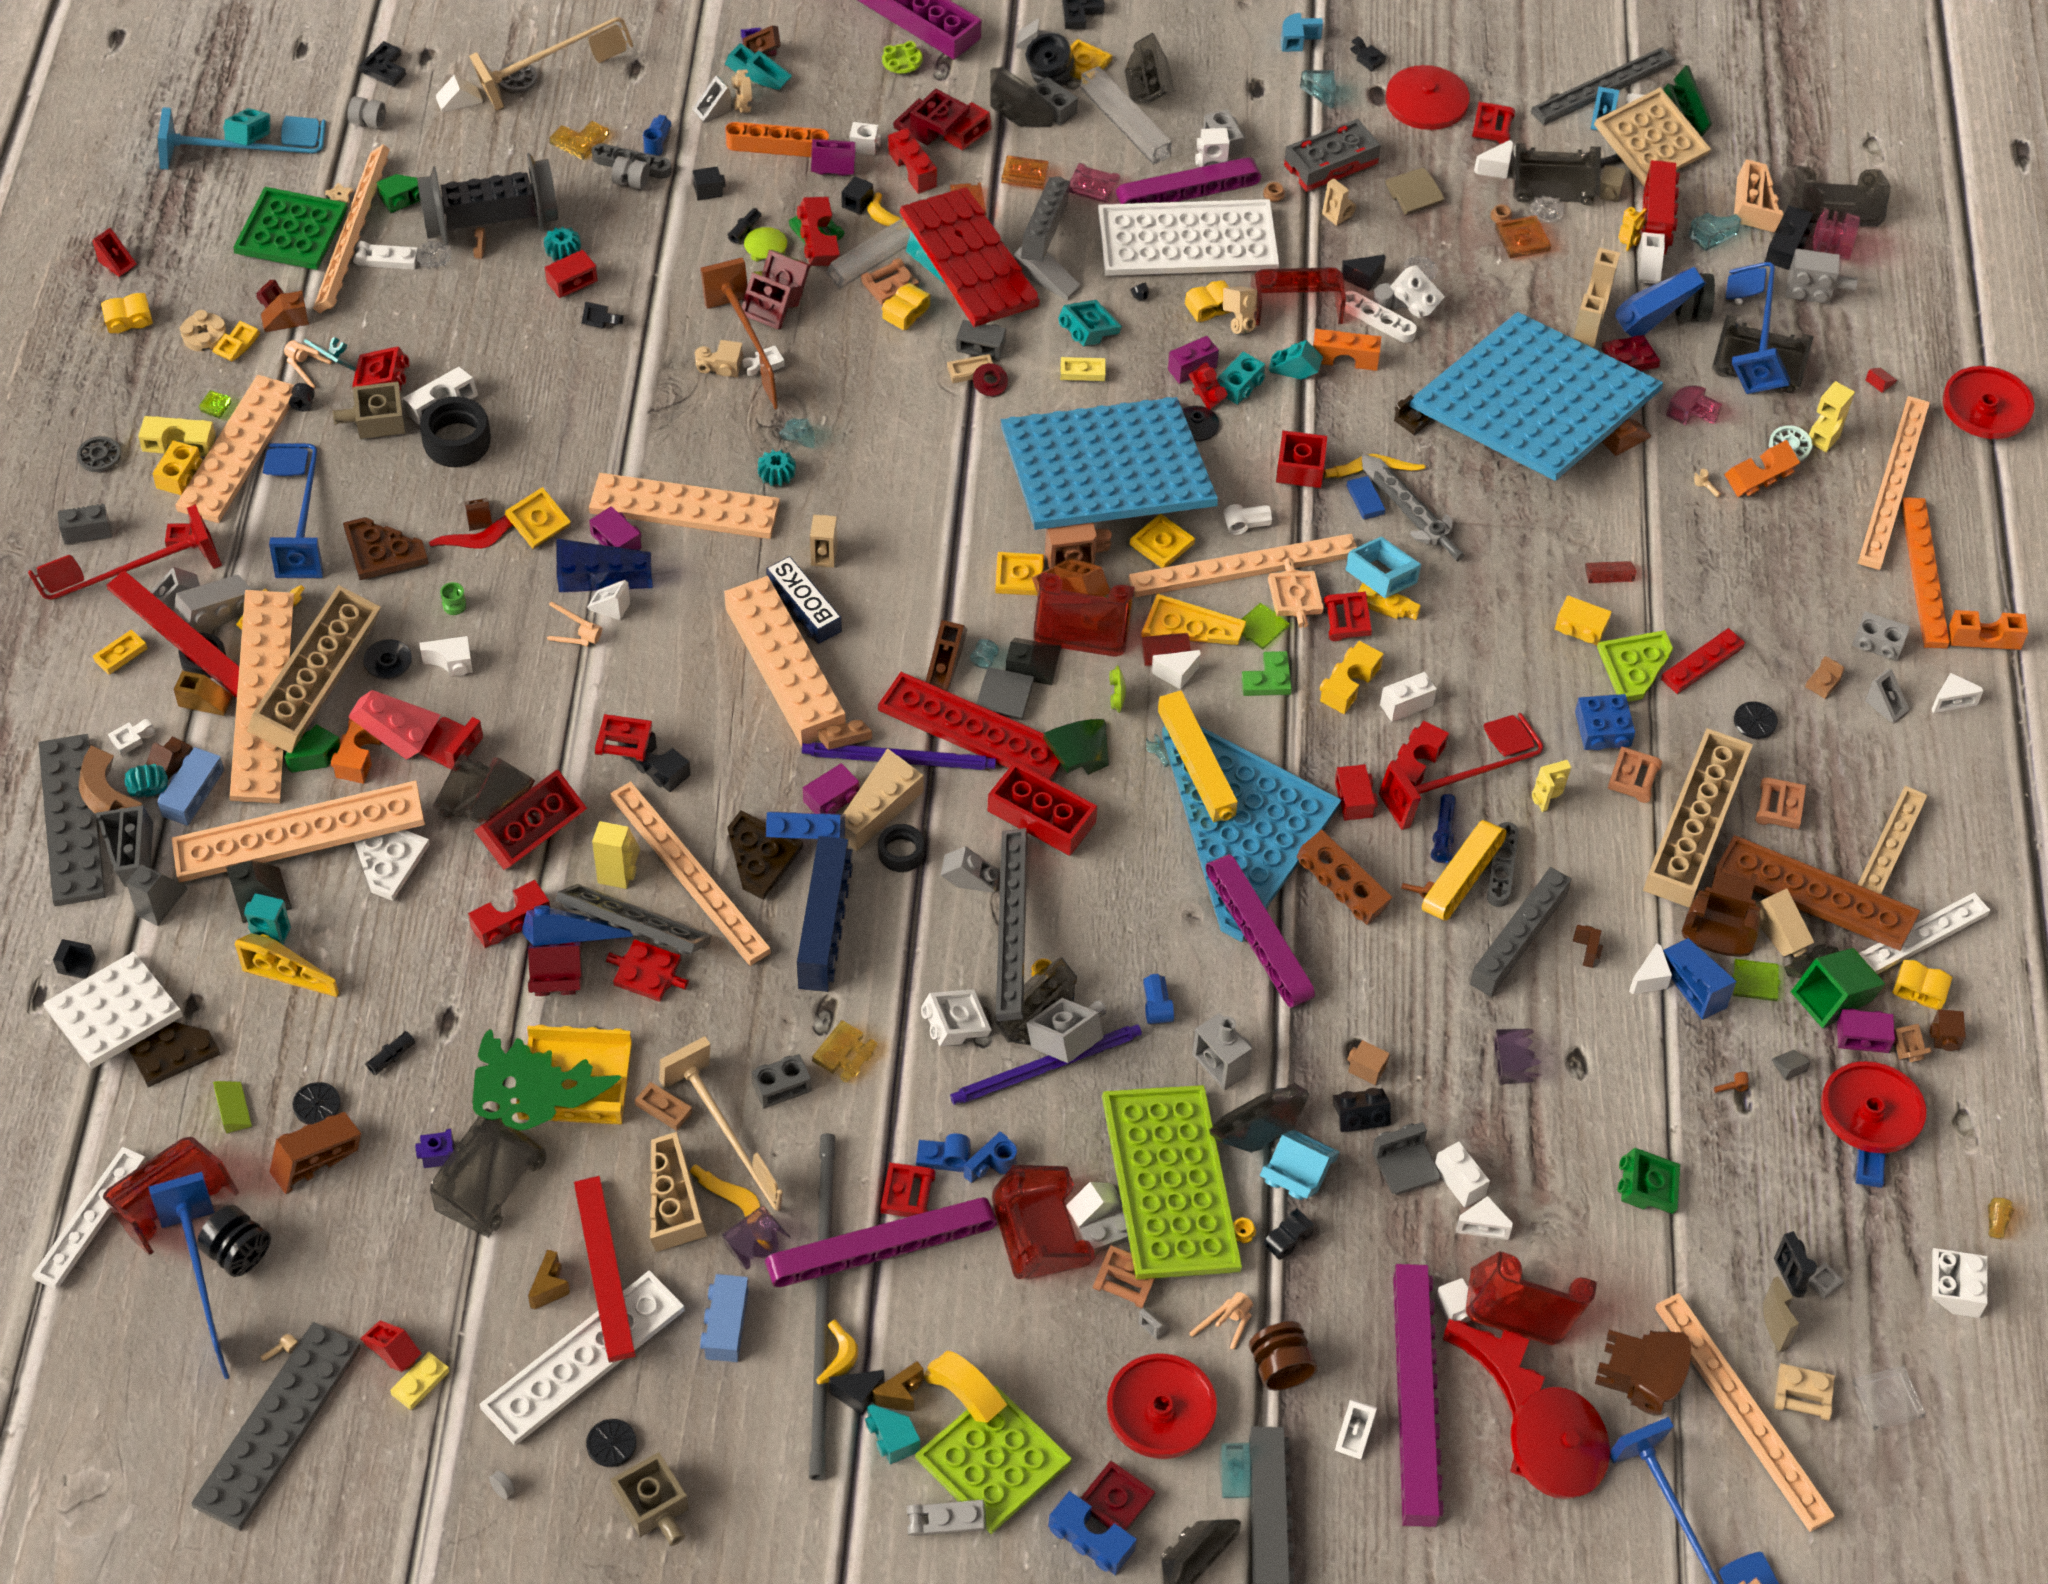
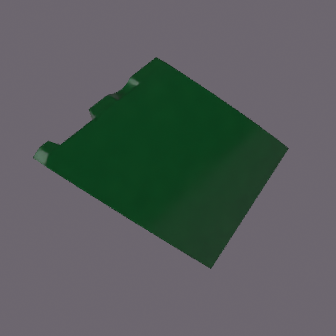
(1080, 745)

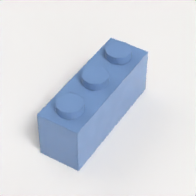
(190, 786)
(725, 1318)

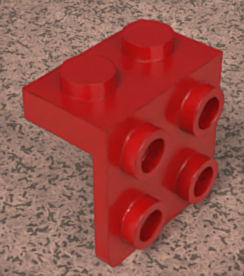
(452, 739)

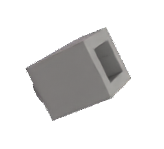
(969, 871)

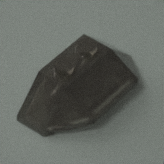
(1148, 71)
(1018, 100)
(1040, 992)
(1261, 1119)
(1197, 1550)

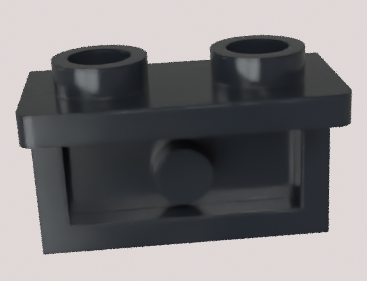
(1362, 1109)

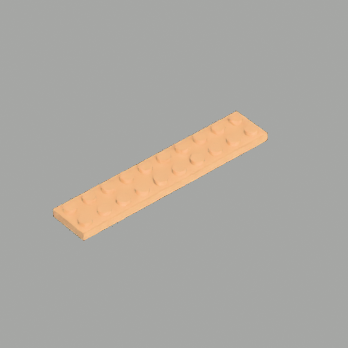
(263, 654)
(298, 831)

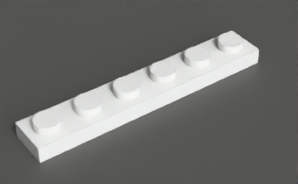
(1928, 932)
(85, 1222)

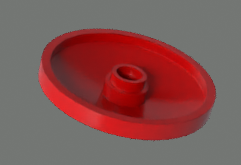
(1427, 97)
(1988, 402)
(1873, 1107)
(1161, 1406)
(1560, 1443)

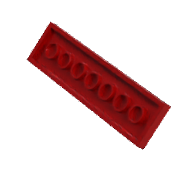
(968, 725)

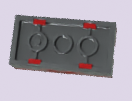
(1332, 154)

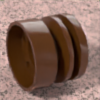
(1283, 1356)

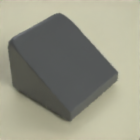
(1791, 1064)

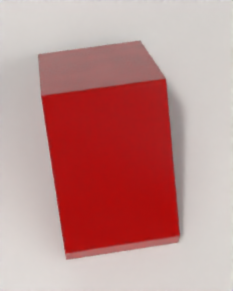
(112, 253)

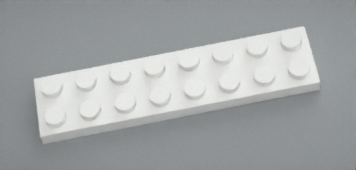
(576, 1362)

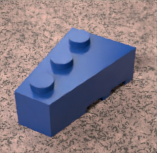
(1699, 978)

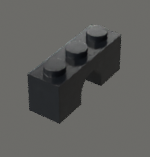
(1791, 236)
(665, 769)

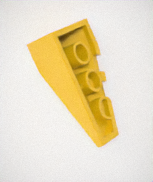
(274, 961)

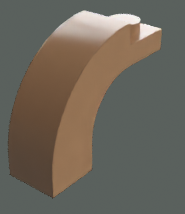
(94, 787)

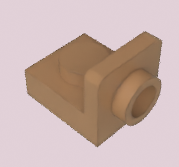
(1825, 677)

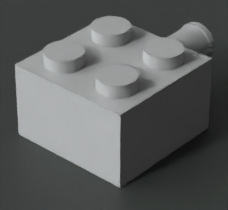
(1815, 277)
(1066, 1029)
(1222, 1050)

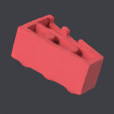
(394, 722)

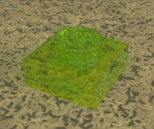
(214, 404)

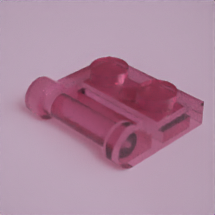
(1093, 183)

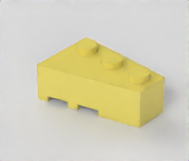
(615, 854)

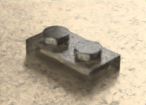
(1802, 963)

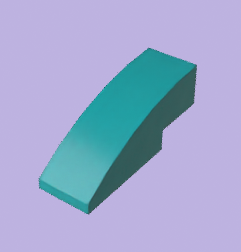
(759, 67)

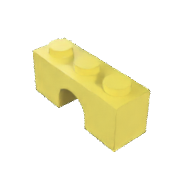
(1834, 410)
(159, 432)

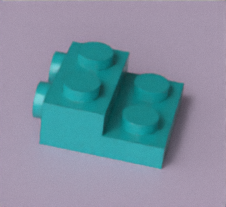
(1088, 322)

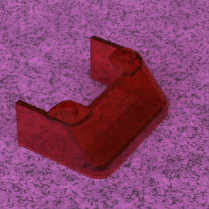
(1300, 280)
(131, 1198)

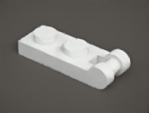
(385, 256)

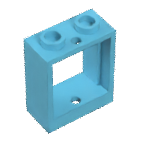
(1404, 568)

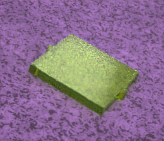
(1263, 626)
(1756, 979)

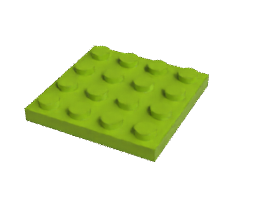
(994, 1461)

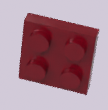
(1632, 351)
(1117, 1497)

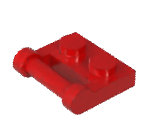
(1486, 121)
(1355, 612)
(626, 731)
(899, 1189)

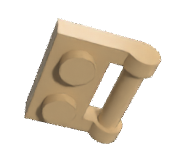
(1806, 1385)

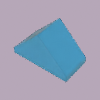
(1605, 103)

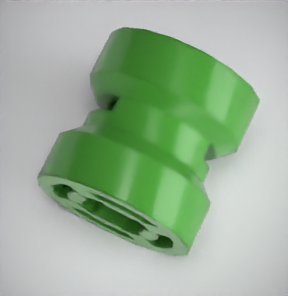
(453, 598)

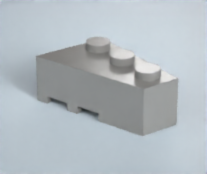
(212, 603)

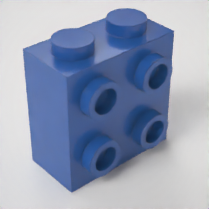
(1605, 722)

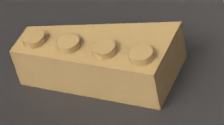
(881, 798)
(674, 1203)

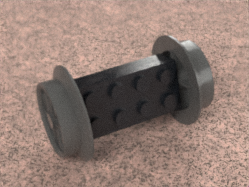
(488, 199)

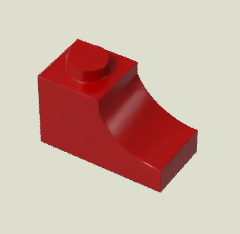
(392, 1345)

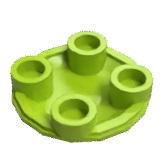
(902, 57)
(762, 240)
(1117, 679)

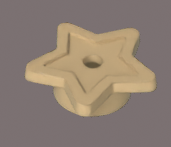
(339, 193)

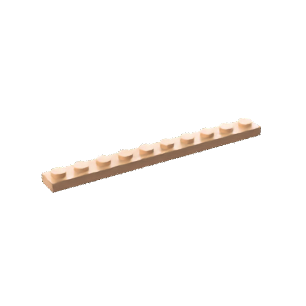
(350, 232)
(1893, 483)
(1241, 565)
(690, 874)
(1747, 1415)

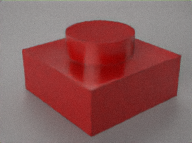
(176, 532)

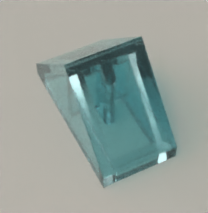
(1320, 85)
(1235, 1470)

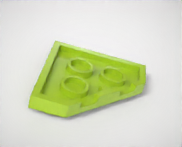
(1635, 662)

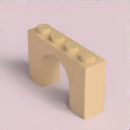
(1597, 297)

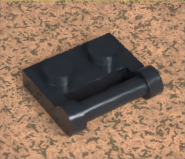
(1790, 1258)

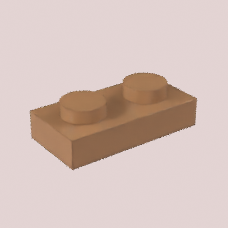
(844, 734)
(663, 1106)

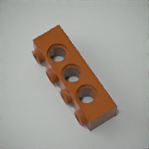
(1341, 864)

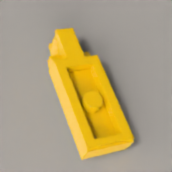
(1392, 606)

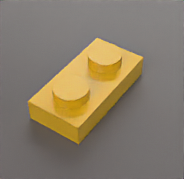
(120, 652)

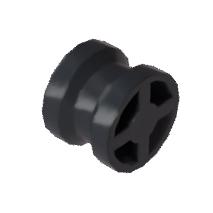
(301, 397)

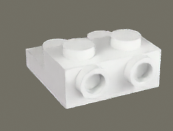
(955, 1016)

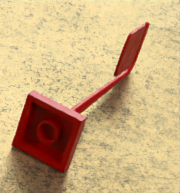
(67, 572)
(1506, 735)

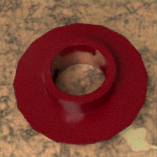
(986, 388)

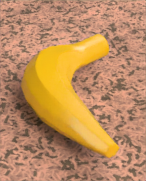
(879, 214)
(846, 1356)

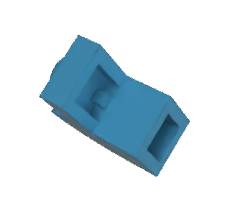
(1297, 30)

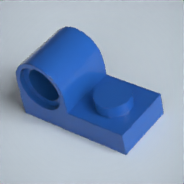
(944, 1155)
(989, 1157)

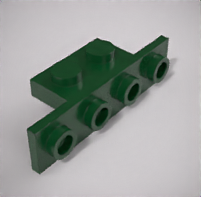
(1689, 100)

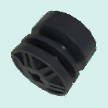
(233, 1240)

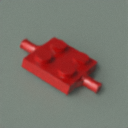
(647, 970)

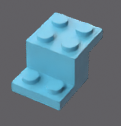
(1299, 1164)

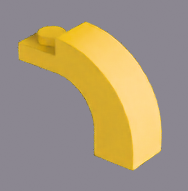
(967, 1384)

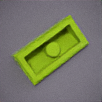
(232, 1105)

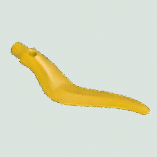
(1356, 466)
(738, 1195)

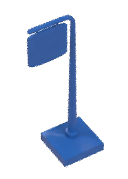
(1764, 368)
(300, 554)
(178, 1203)
(1643, 1443)

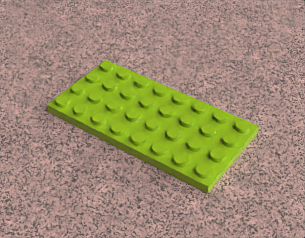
(1170, 1182)

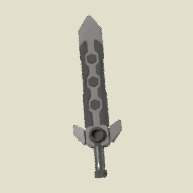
(1430, 527)

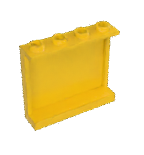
(608, 1054)

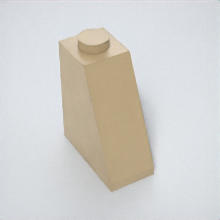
(1784, 924)

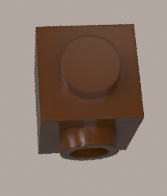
(1948, 1030)

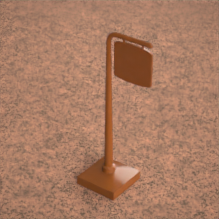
(728, 284)

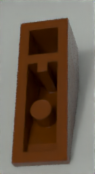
(946, 654)

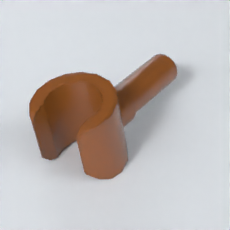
(1423, 891)
(1740, 1083)

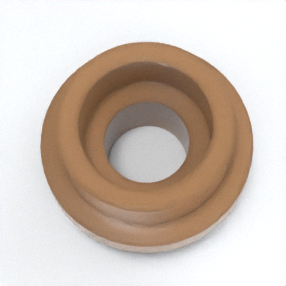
(1274, 192)
(1501, 213)

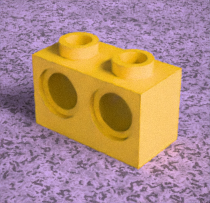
(177, 467)

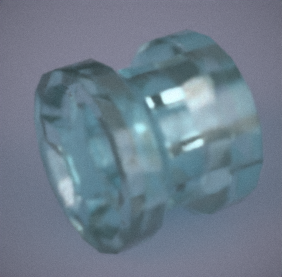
(984, 653)

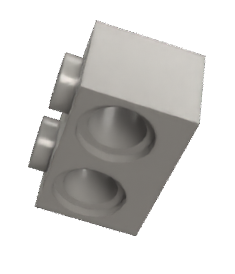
(1224, 119)
(1880, 636)

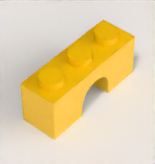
(1360, 663)

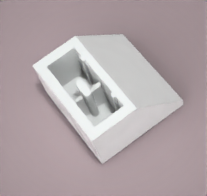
(1959, 1282)

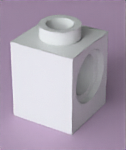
(865, 138)

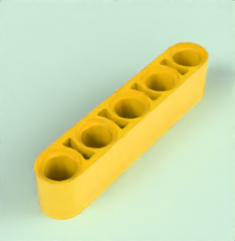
(1464, 870)

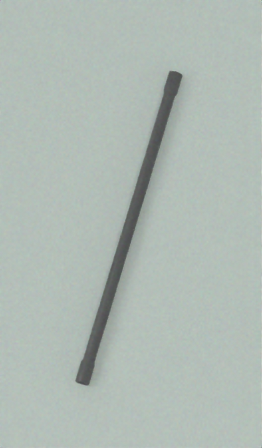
(817, 1457)

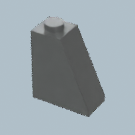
(153, 894)

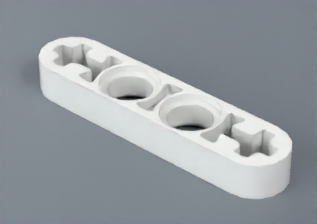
(1400, 328)

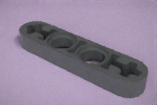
(606, 155)
(1503, 864)

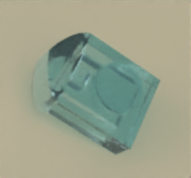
(800, 430)

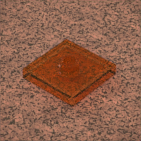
(1523, 237)

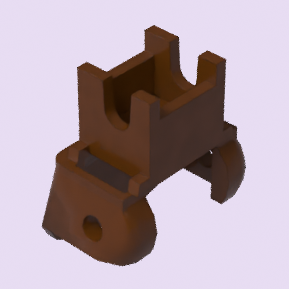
(1718, 916)
(1646, 1368)

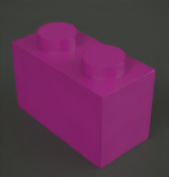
(832, 157)
(1190, 357)
(614, 530)
(831, 790)
(1865, 1031)

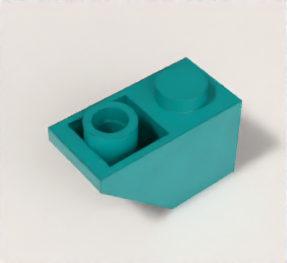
(1296, 361)
(894, 1432)

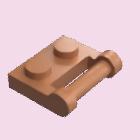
(888, 287)
(1627, 770)
(1788, 806)
(1120, 1266)

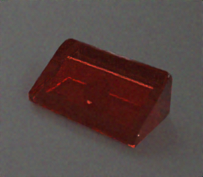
(1610, 572)
(1164, 645)

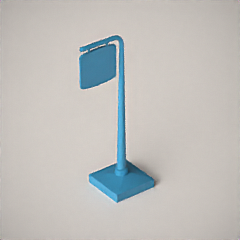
(294, 132)

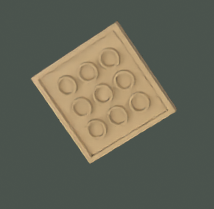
(1651, 131)

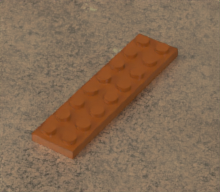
(1821, 893)

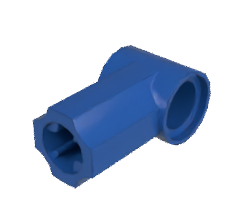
(656, 134)
(1157, 1006)

